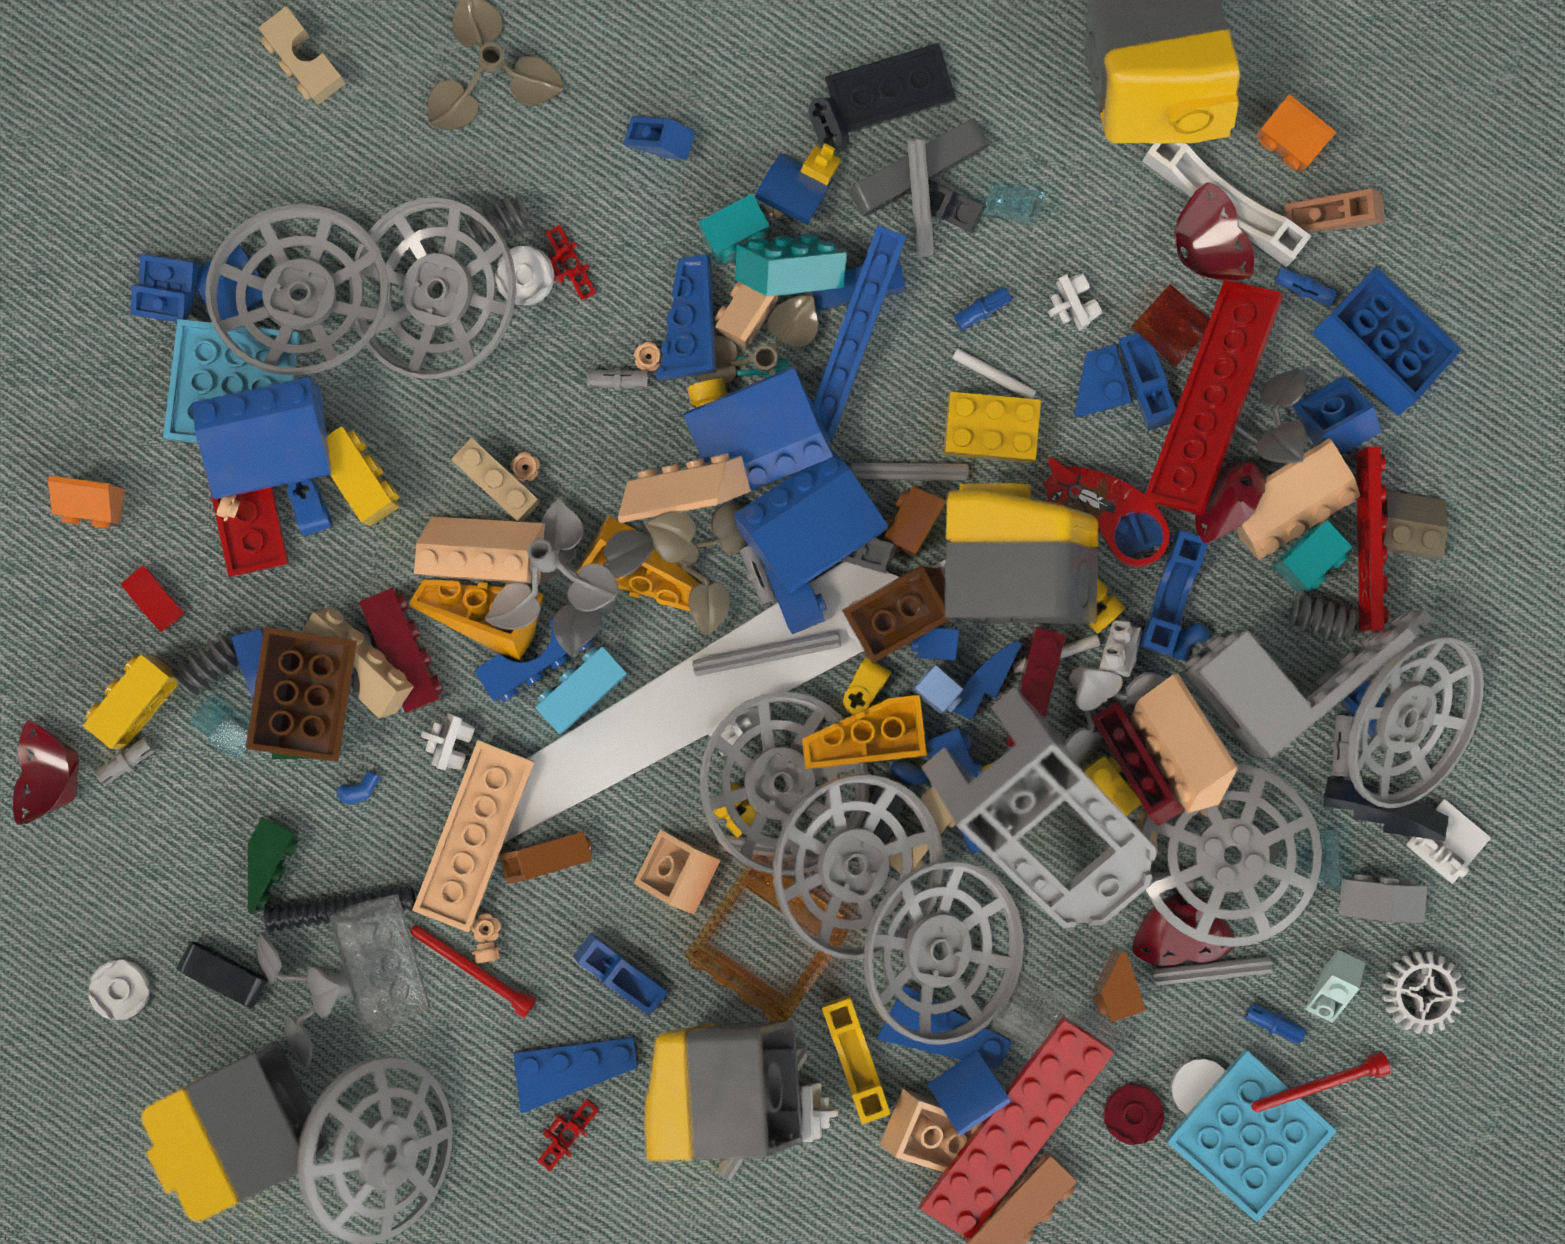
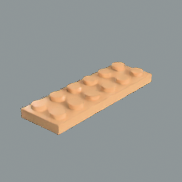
(473, 836)

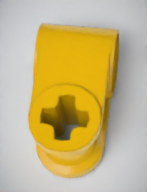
(868, 682)

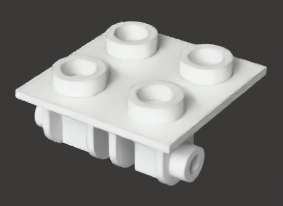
(1458, 850)

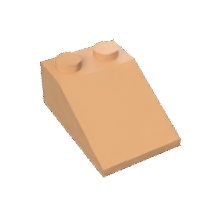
(923, 1132)

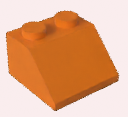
(1295, 134)
(86, 501)

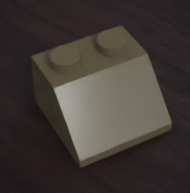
(1415, 525)

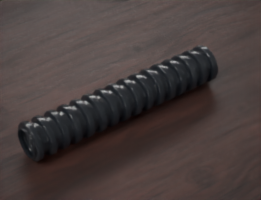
(319, 911)

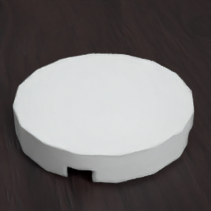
(532, 272)
(119, 989)
(1193, 1081)

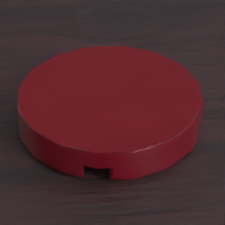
(1133, 1114)

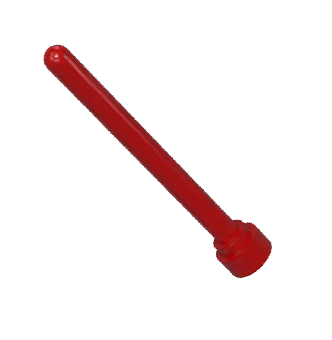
(520, 1001)
(1375, 1065)

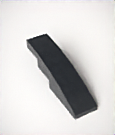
(1409, 820)

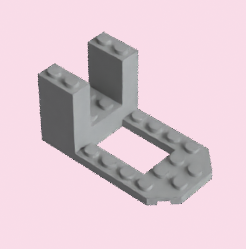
(1261, 702)
(1021, 792)

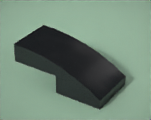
(954, 207)

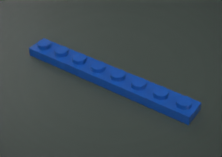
(857, 326)

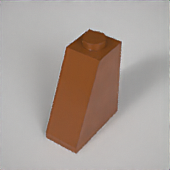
(546, 857)

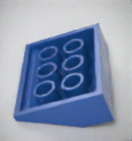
(1387, 341)
(766, 425)
(262, 437)
(810, 522)

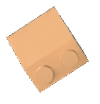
(744, 315)
(677, 872)

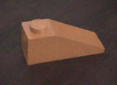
(1338, 211)

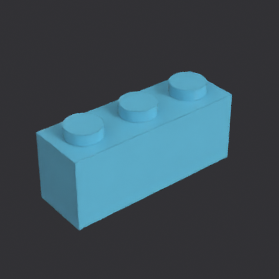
(580, 689)

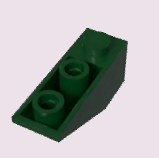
(266, 855)

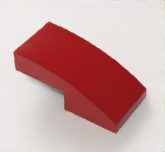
(152, 598)

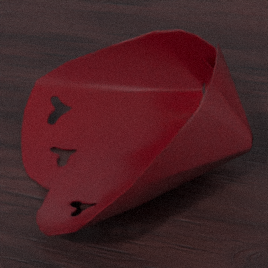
(1212, 237)
(1223, 508)
(49, 774)
(1162, 936)

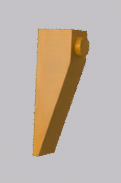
(652, 579)
(465, 611)
(875, 734)

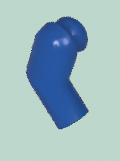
(1188, 637)
(908, 773)
(359, 792)

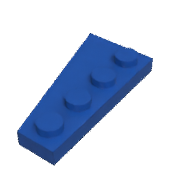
(690, 332)
(988, 1043)
(563, 1070)

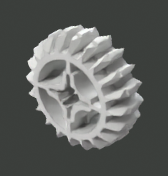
(1422, 1005)

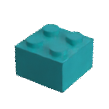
(733, 226)
(1312, 556)

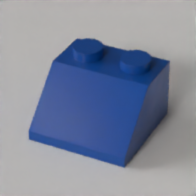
(1338, 414)

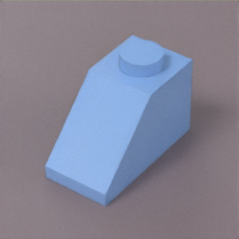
(938, 690)

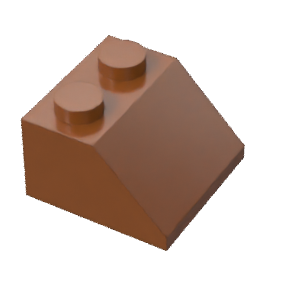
(913, 520)
(1117, 988)

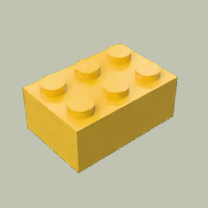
(992, 427)
(360, 477)
(131, 701)

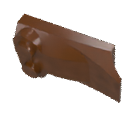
(898, 612)

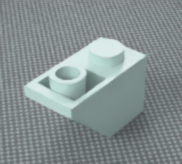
(1336, 986)

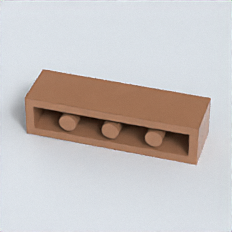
(1027, 1204)

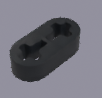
(829, 124)

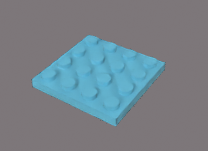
(209, 369)
(1246, 1151)

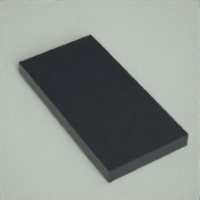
(891, 88)

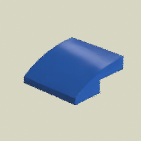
(791, 190)
(227, 287)
(164, 288)
(968, 1093)

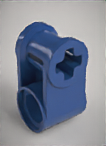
(311, 511)

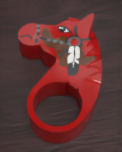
(1107, 501)

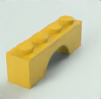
(855, 1059)

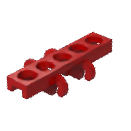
(577, 270)
(571, 1124)

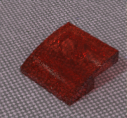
(1172, 325)

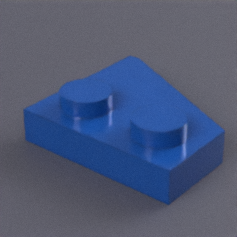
(1101, 383)
(1137, 534)

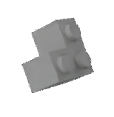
(1384, 900)

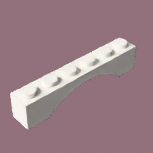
(1263, 227)

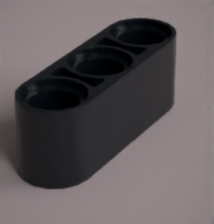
(221, 974)

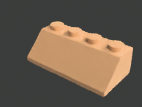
(684, 488)
(1299, 499)
(477, 549)
(1184, 744)

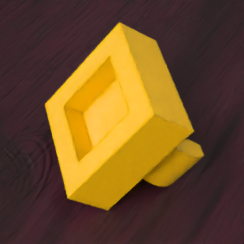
(821, 164)

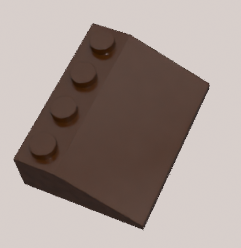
(301, 694)

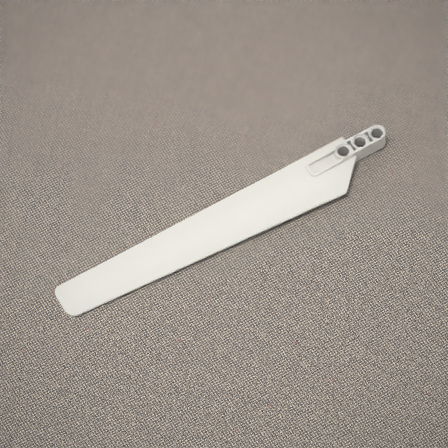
(683, 706)

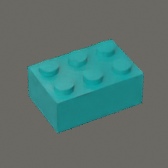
(790, 265)

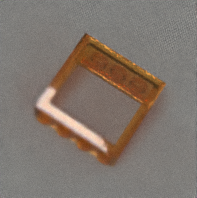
(732, 975)

